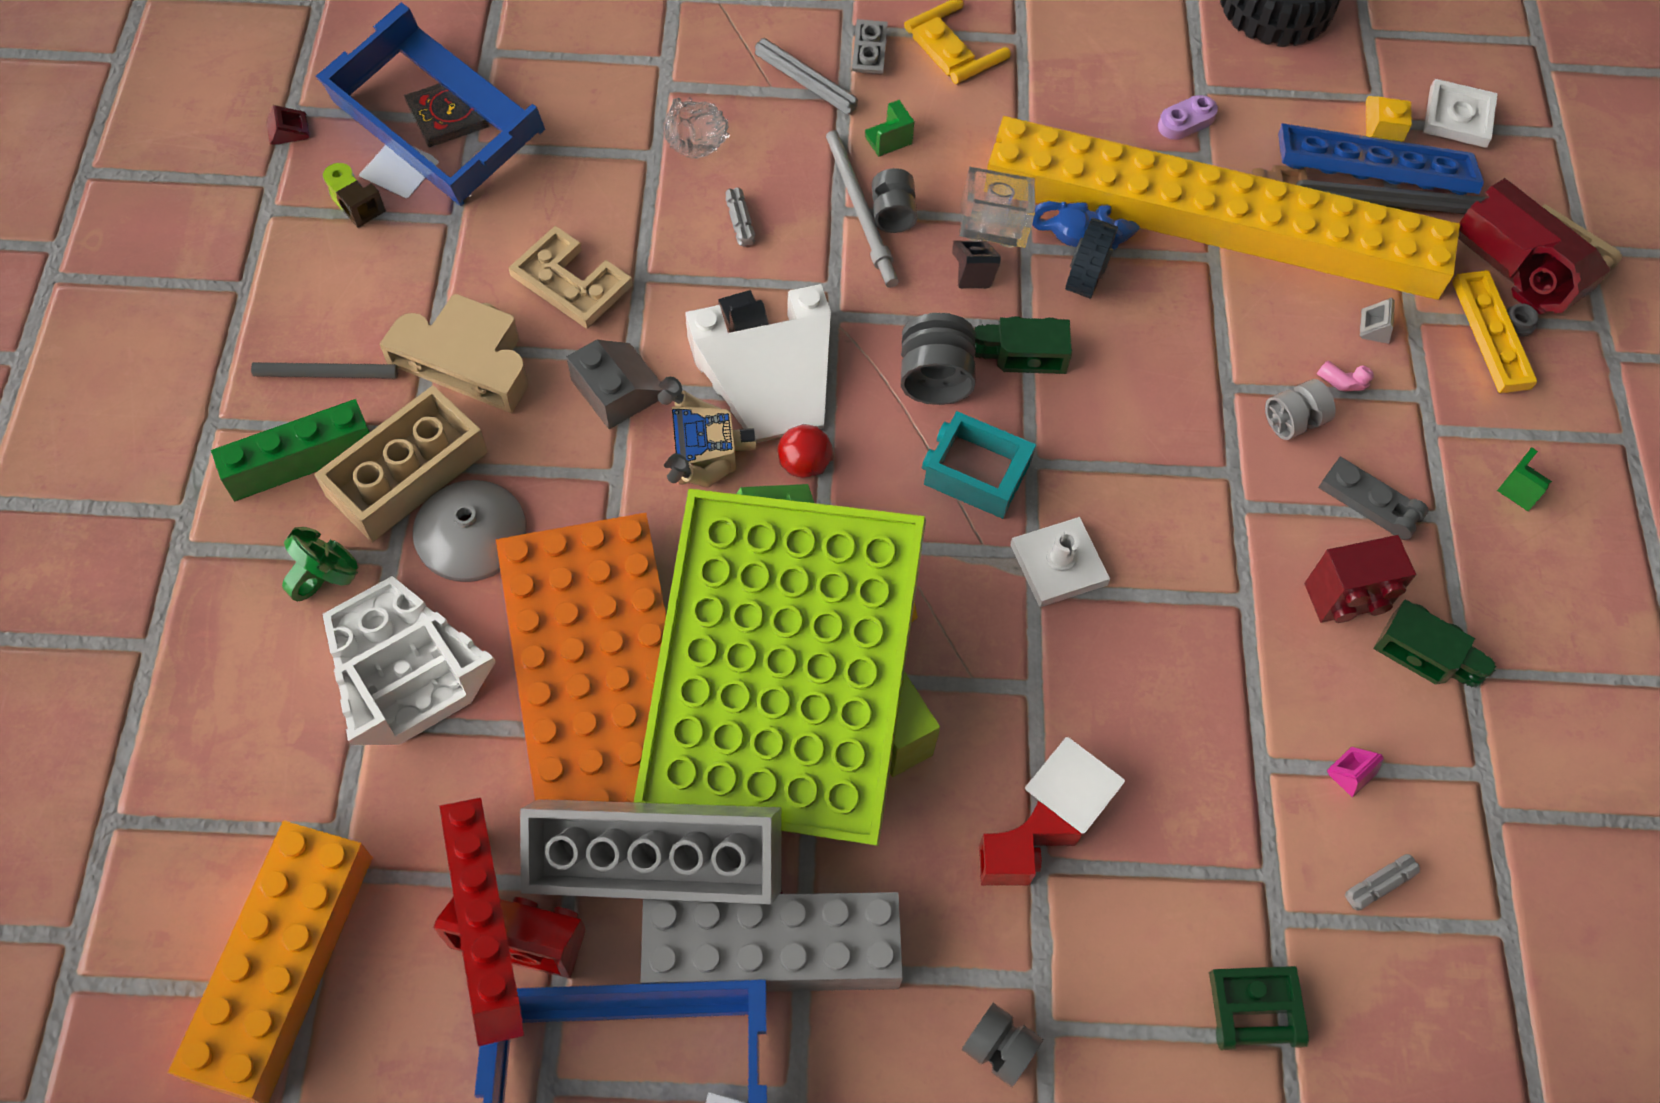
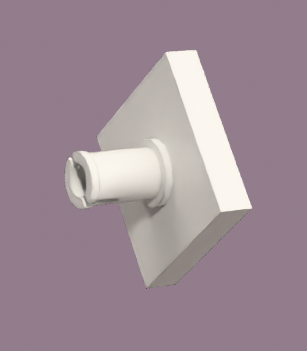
(1059, 562)

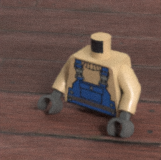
(702, 438)

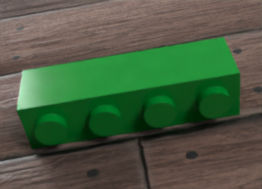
(288, 450)

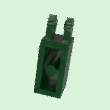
(1026, 344)
(1432, 647)

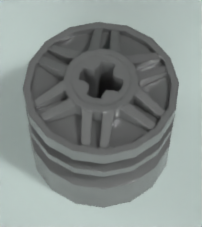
(938, 359)

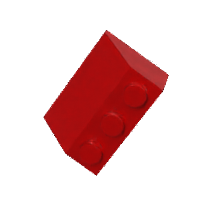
(534, 935)

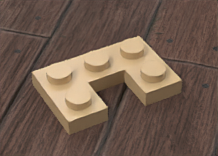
(544, 273)

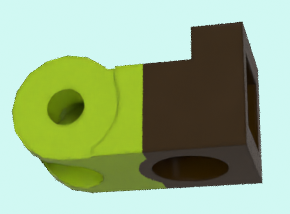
(355, 201)

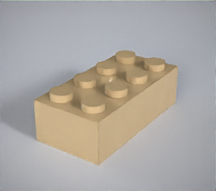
(402, 463)

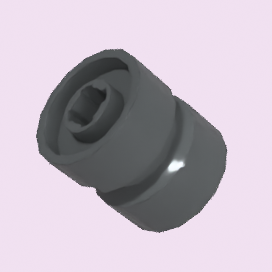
(894, 200)
(1002, 1044)

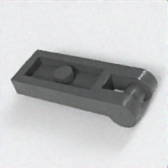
(1373, 499)

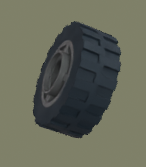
(1091, 257)

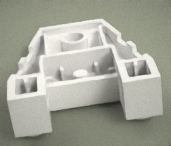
(768, 372)

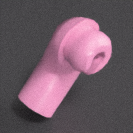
(1344, 381)

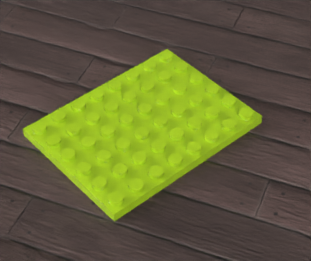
(783, 661)

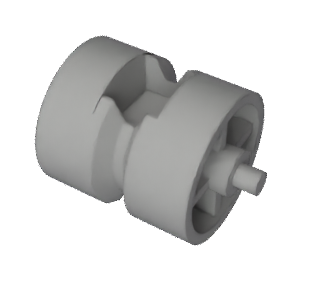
(1300, 409)

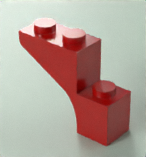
(1011, 855)

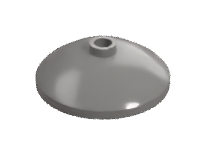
(466, 548)

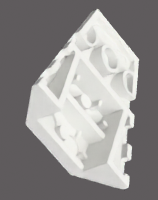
(399, 664)

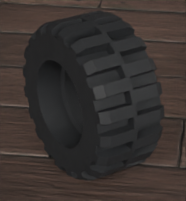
(1281, 19)

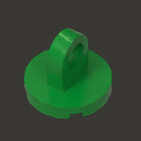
(315, 563)

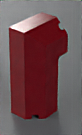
(1532, 249)

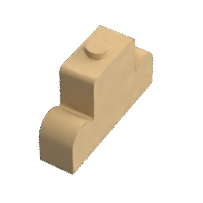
(462, 350)

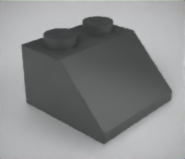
(613, 380)

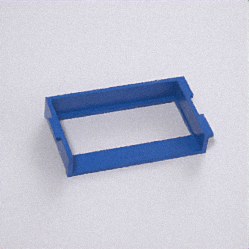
(400, 33)
(632, 1002)

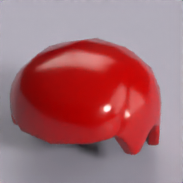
(805, 451)

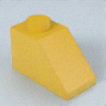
(1388, 118)

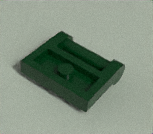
(1258, 992)

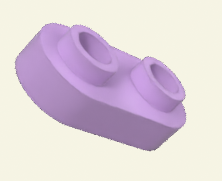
(1187, 117)

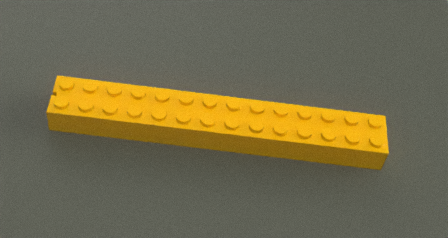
(1233, 208)

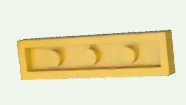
(1494, 332)

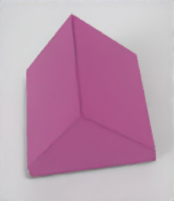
(1355, 769)

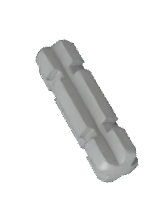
(740, 217)
(1382, 882)

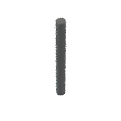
(324, 370)

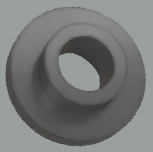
(1523, 319)

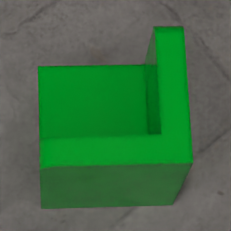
(894, 133)
(1524, 484)

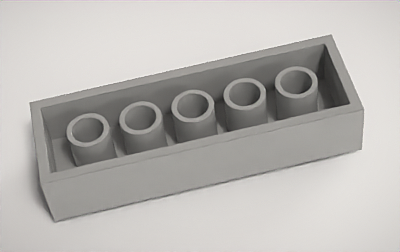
(651, 851)
(791, 944)

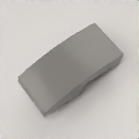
(869, 46)

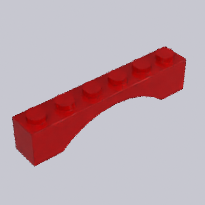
(481, 923)

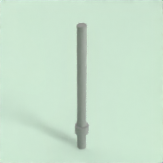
(880, 253)

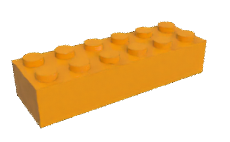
(272, 964)

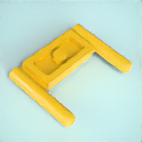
(946, 47)

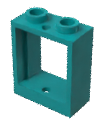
(966, 488)

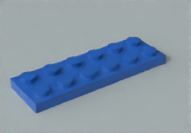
(1379, 159)

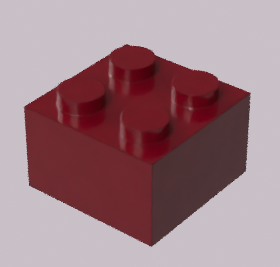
(1359, 579)

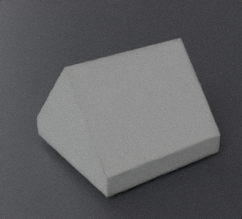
(1378, 321)

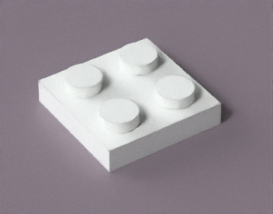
(1460, 113)

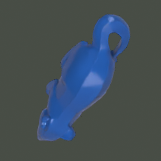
(1074, 219)

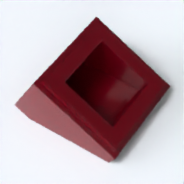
(286, 125)

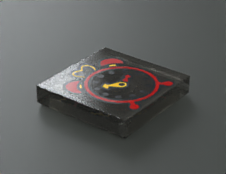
(442, 115)

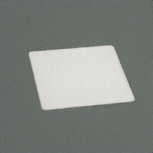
(394, 173)
(1075, 785)

